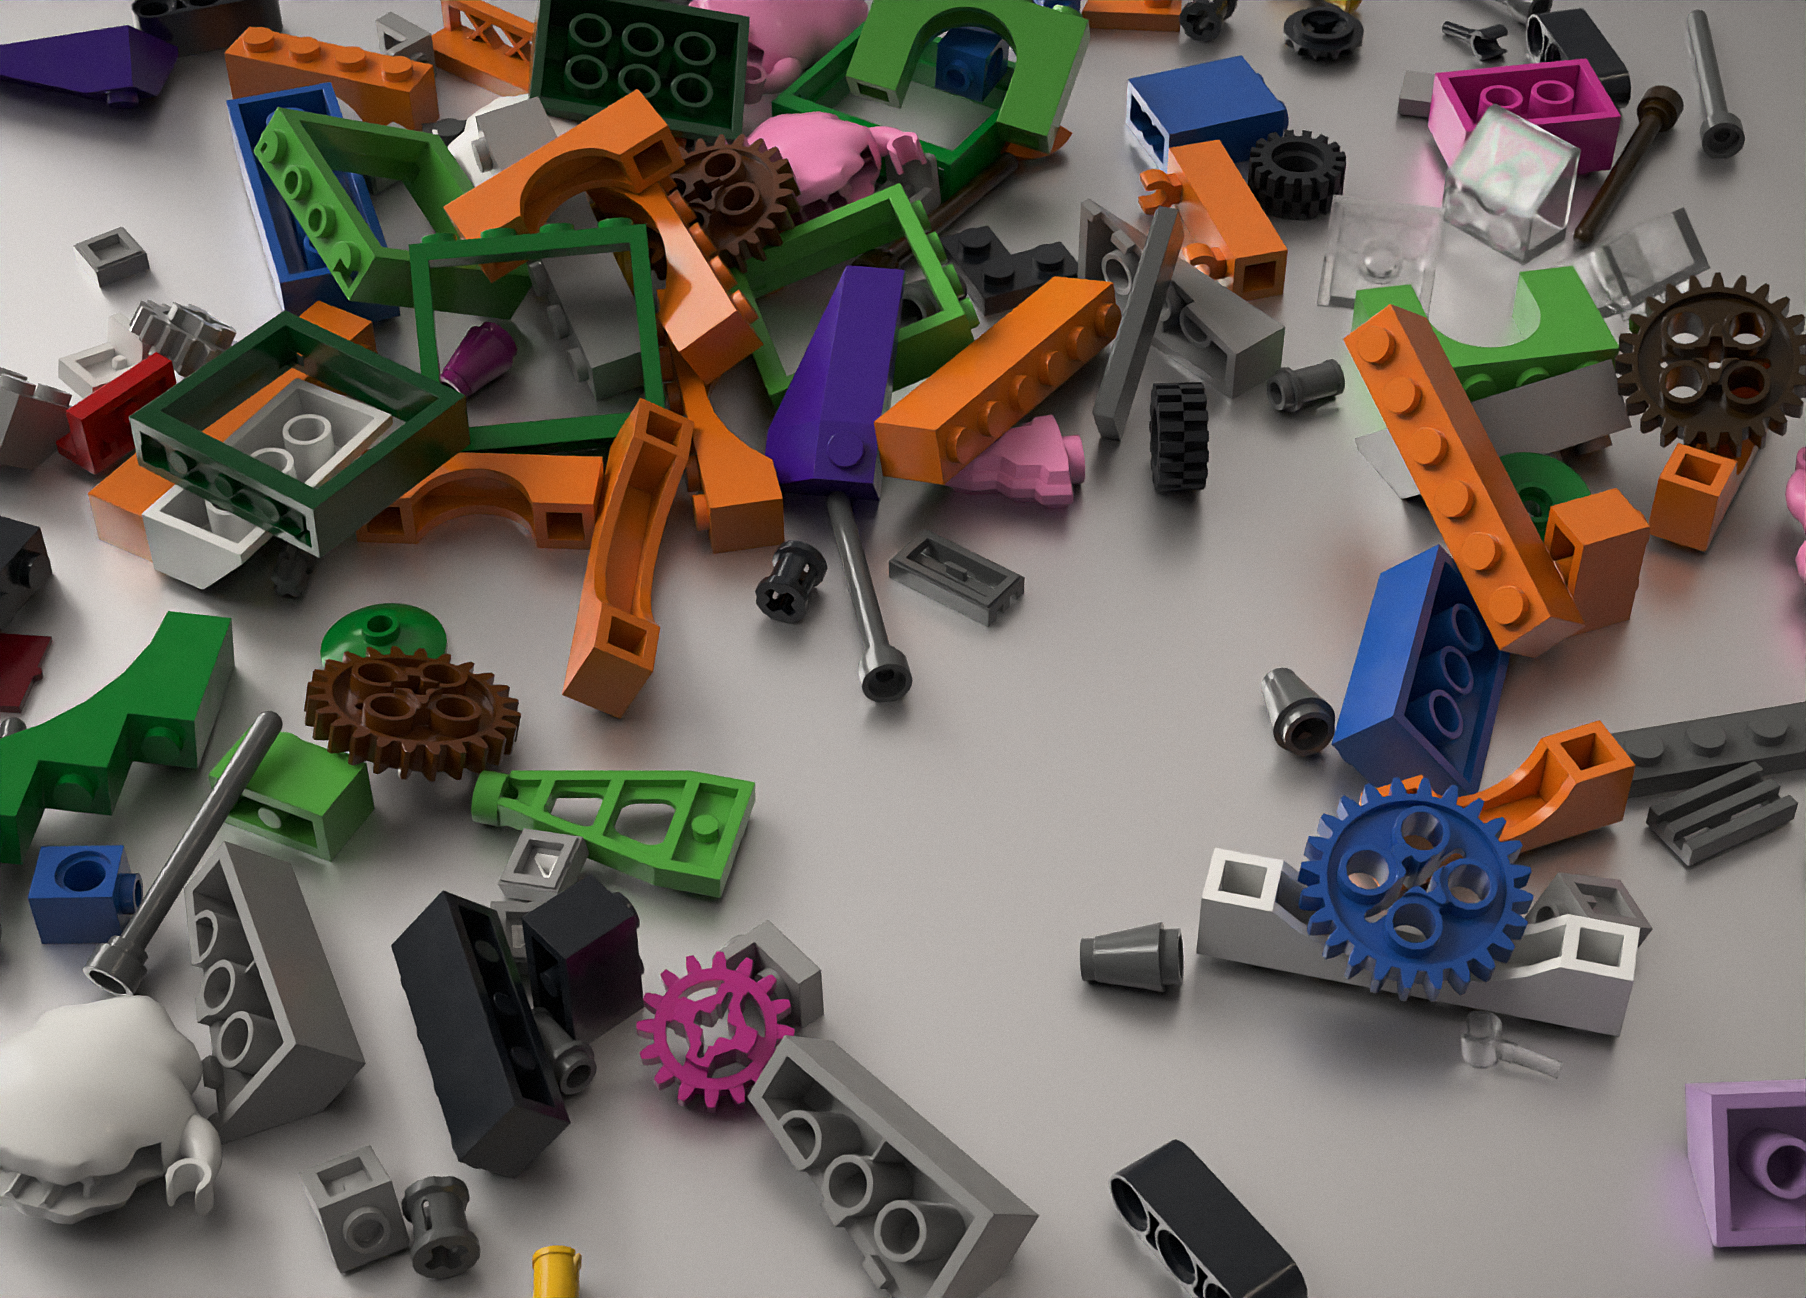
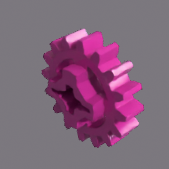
(687, 1016)

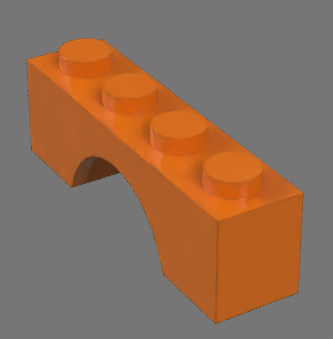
(372, 84)
(616, 147)
(1699, 489)
(544, 493)
(1560, 791)

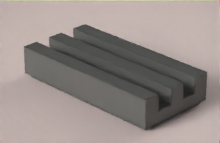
(950, 582)
(1713, 806)

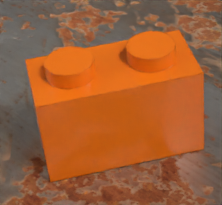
(1599, 554)

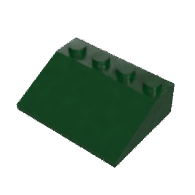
(677, 56)

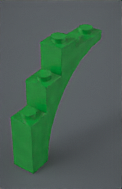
(148, 714)

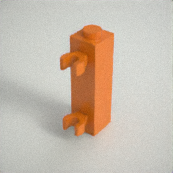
(1223, 217)

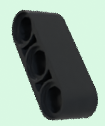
(204, 24)
(1575, 36)
(1202, 1228)

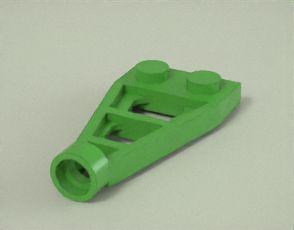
(697, 846)

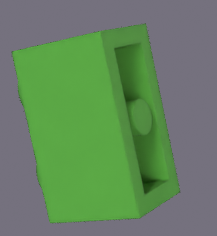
(302, 796)

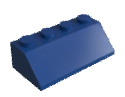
(1422, 680)

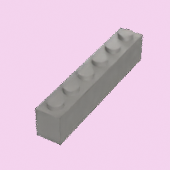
(586, 291)

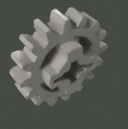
(182, 334)

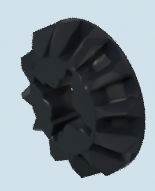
(1323, 32)

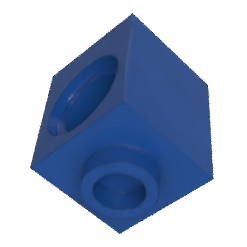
(970, 62)
(83, 893)

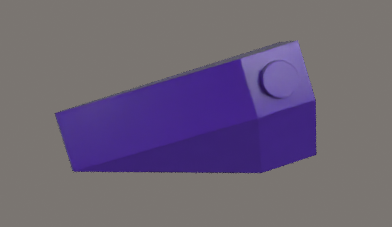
(99, 64)
(844, 383)

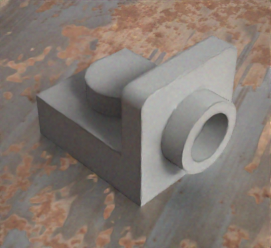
(1590, 898)
(795, 973)
(356, 1208)

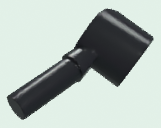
(1482, 41)

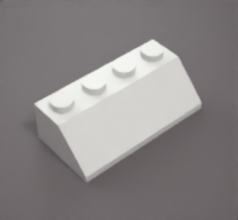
(298, 432)

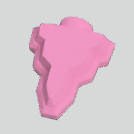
(1027, 466)

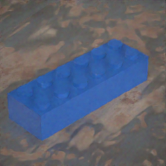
(292, 259)

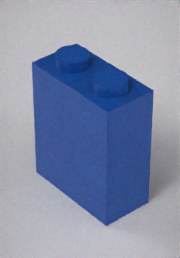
(1203, 104)

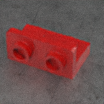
(101, 421)

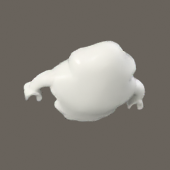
(99, 1108)

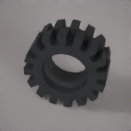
(1296, 174)
(1179, 436)

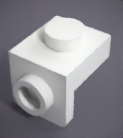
(99, 365)

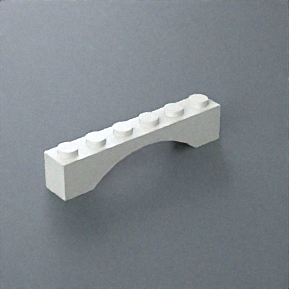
(1560, 972)

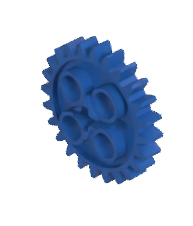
(1457, 933)

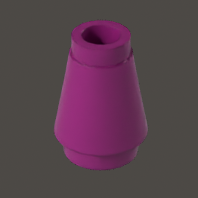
(479, 359)

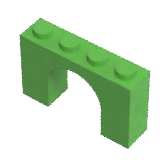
(1045, 42)
(1553, 315)

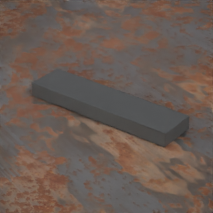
(1138, 323)

